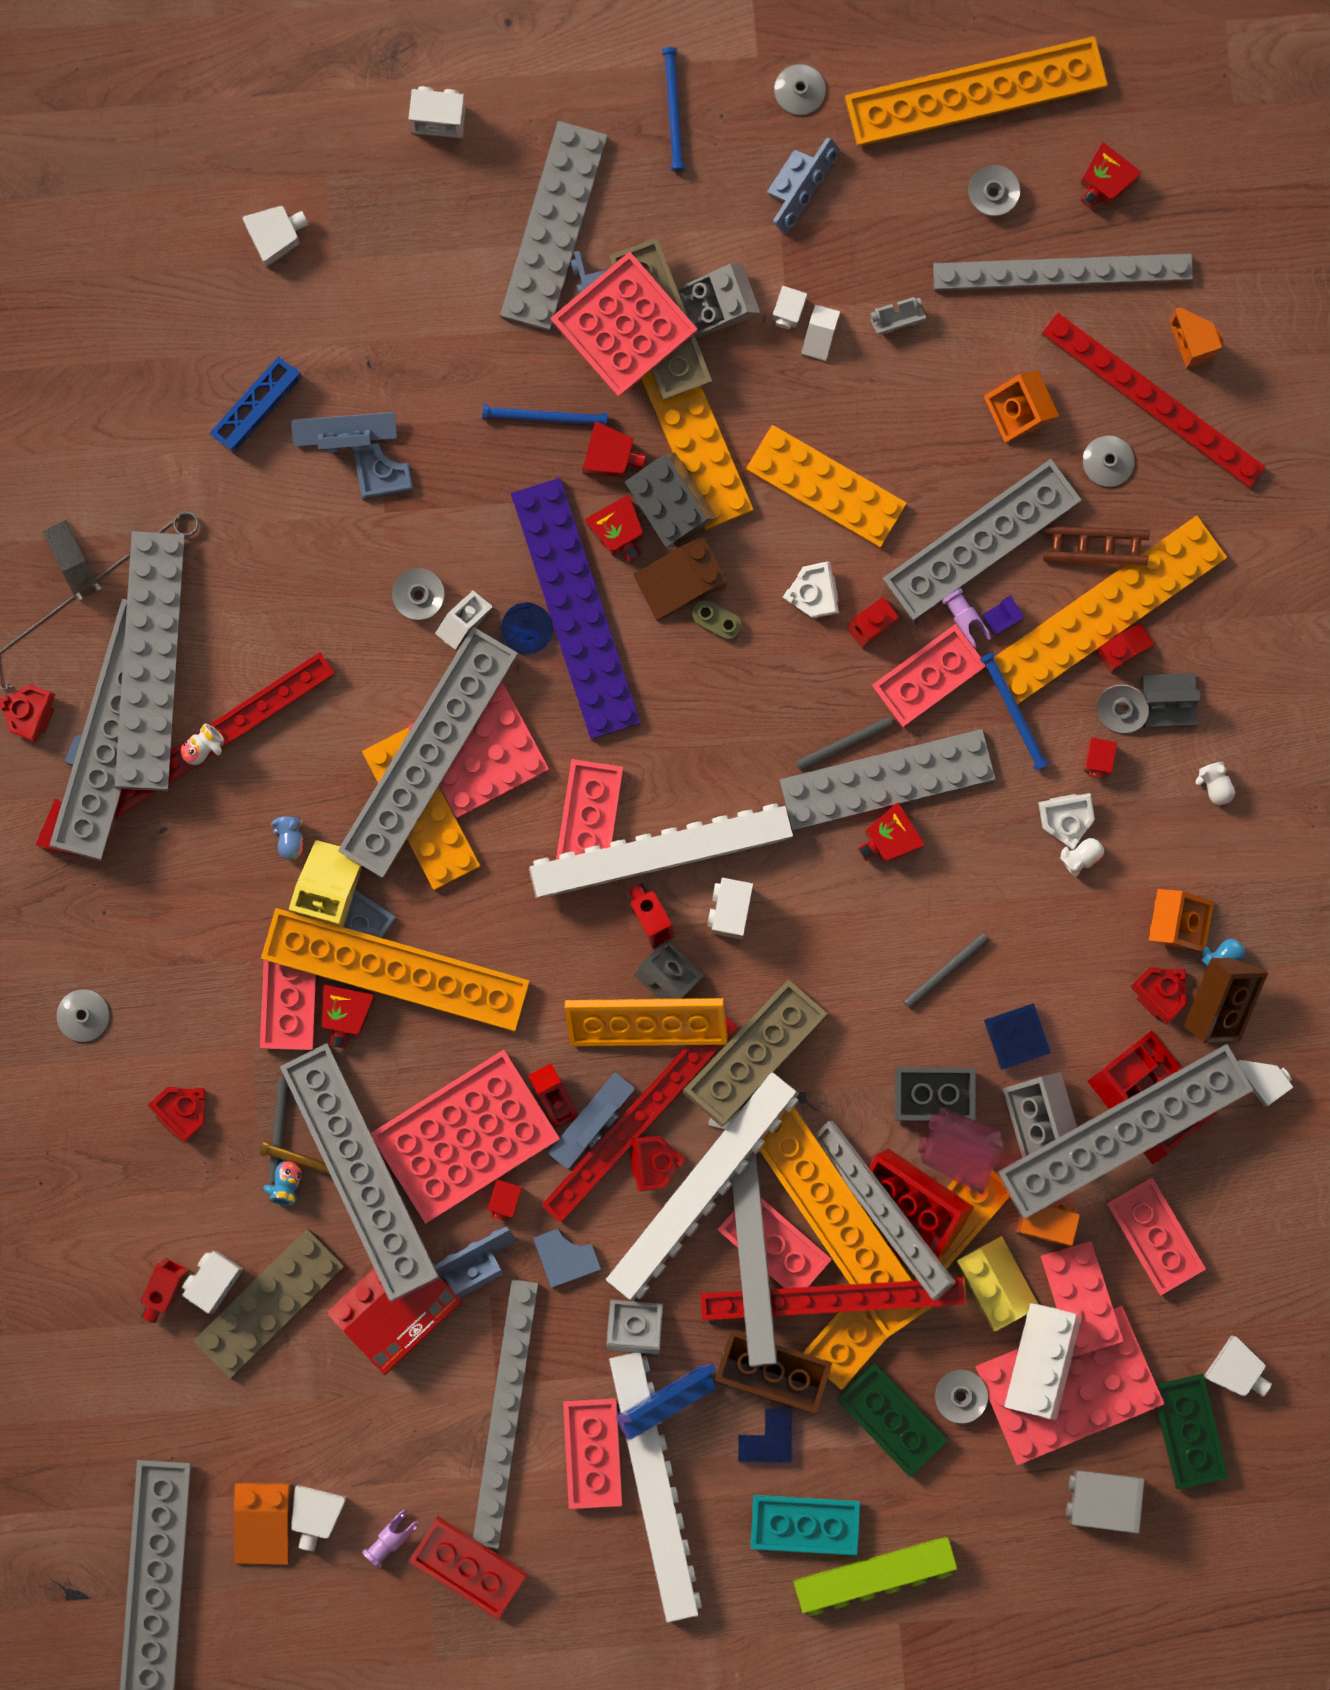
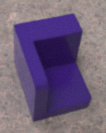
(1003, 616)

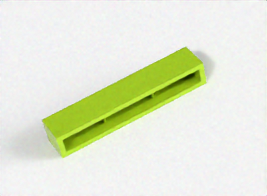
(875, 1575)

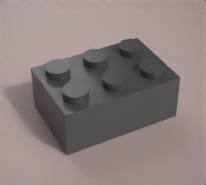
(670, 499)
(923, 1090)

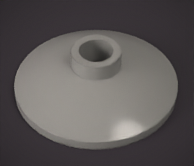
(797, 101)
(995, 178)
(1099, 470)
(412, 582)
(1119, 718)
(96, 1015)
(971, 1406)

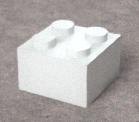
(437, 112)
(731, 908)
(212, 1281)

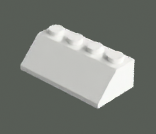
(1043, 1361)

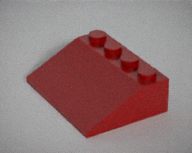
(926, 1203)

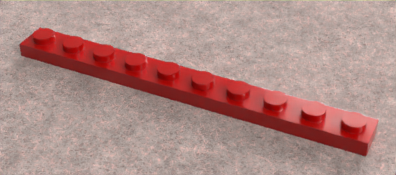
(1153, 400)
(244, 718)
(630, 1126)
(834, 1299)

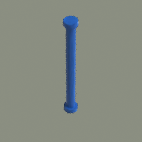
(673, 105)
(547, 416)
(1014, 710)

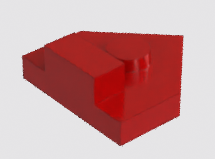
(28, 711)
(1162, 992)
(180, 1111)
(654, 1162)

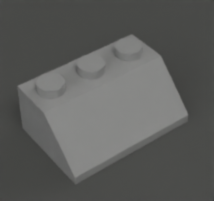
(1039, 1111)

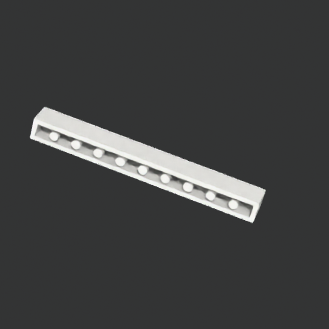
(660, 852)
(702, 1187)
(656, 1495)

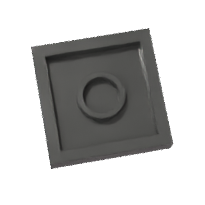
(1171, 700)
(668, 973)

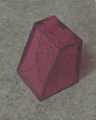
(961, 1148)

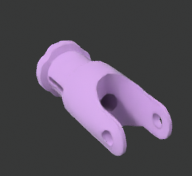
(964, 615)
(389, 1540)

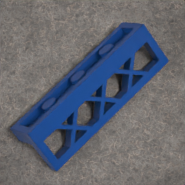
(261, 409)
(667, 1401)

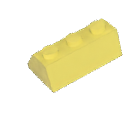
(996, 1283)

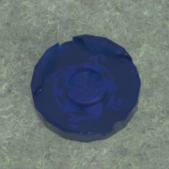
(526, 628)

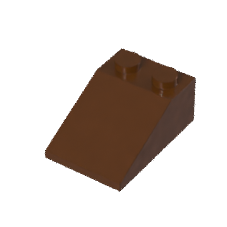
(680, 578)

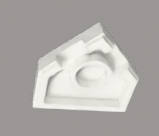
(814, 591)
(1067, 817)

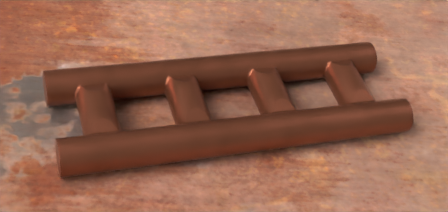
(1084, 534)

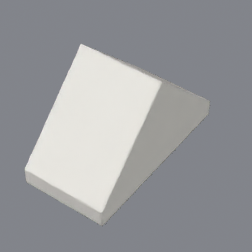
(820, 332)

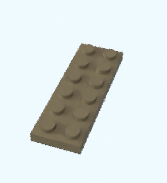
(685, 367)
(755, 1053)
(268, 1303)

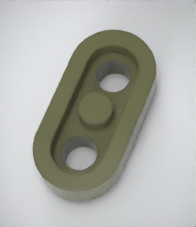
(716, 620)

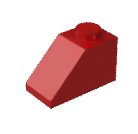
(1125, 647)
(553, 1095)

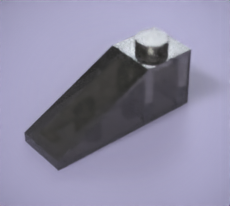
(71, 560)

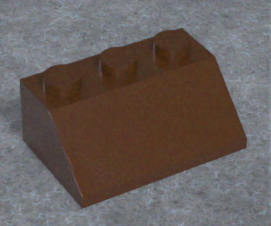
(1225, 1000)

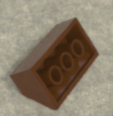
(793, 1382)

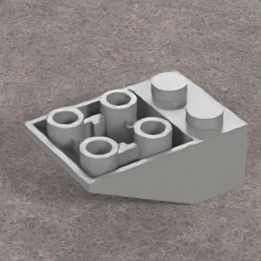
(719, 299)

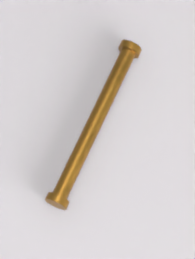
(293, 1157)

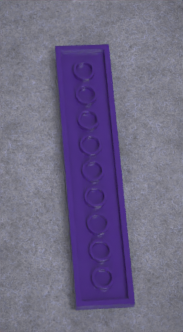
(575, 608)

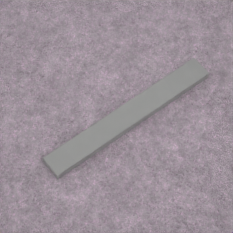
(884, 1212)
(754, 1265)

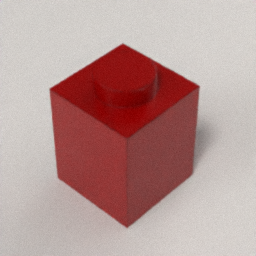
(1100, 757)
(504, 1200)

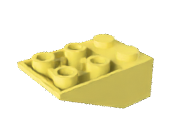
(326, 885)

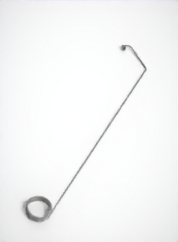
(174, 524)

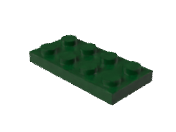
(892, 1420)
(1190, 1432)

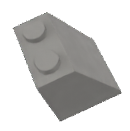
(1105, 1500)

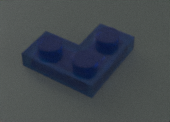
(775, 1444)

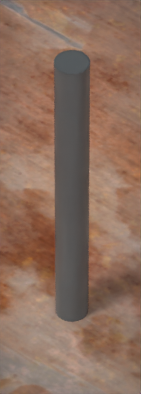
(844, 743)
(946, 970)
(279, 1120)

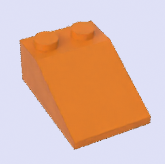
(261, 1523)

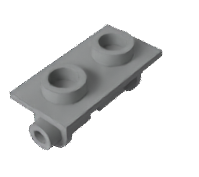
(908, 314)

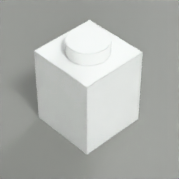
(789, 307)

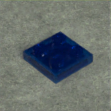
(1017, 1036)

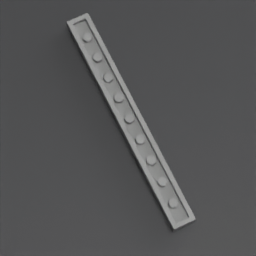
(1062, 272)
(505, 1413)

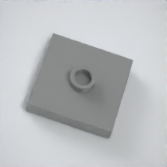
(634, 1326)

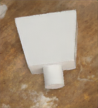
(274, 232)
(1238, 1369)
(315, 1514)

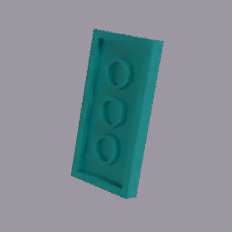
(805, 1524)

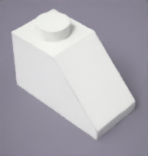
(462, 618)
(1266, 1080)

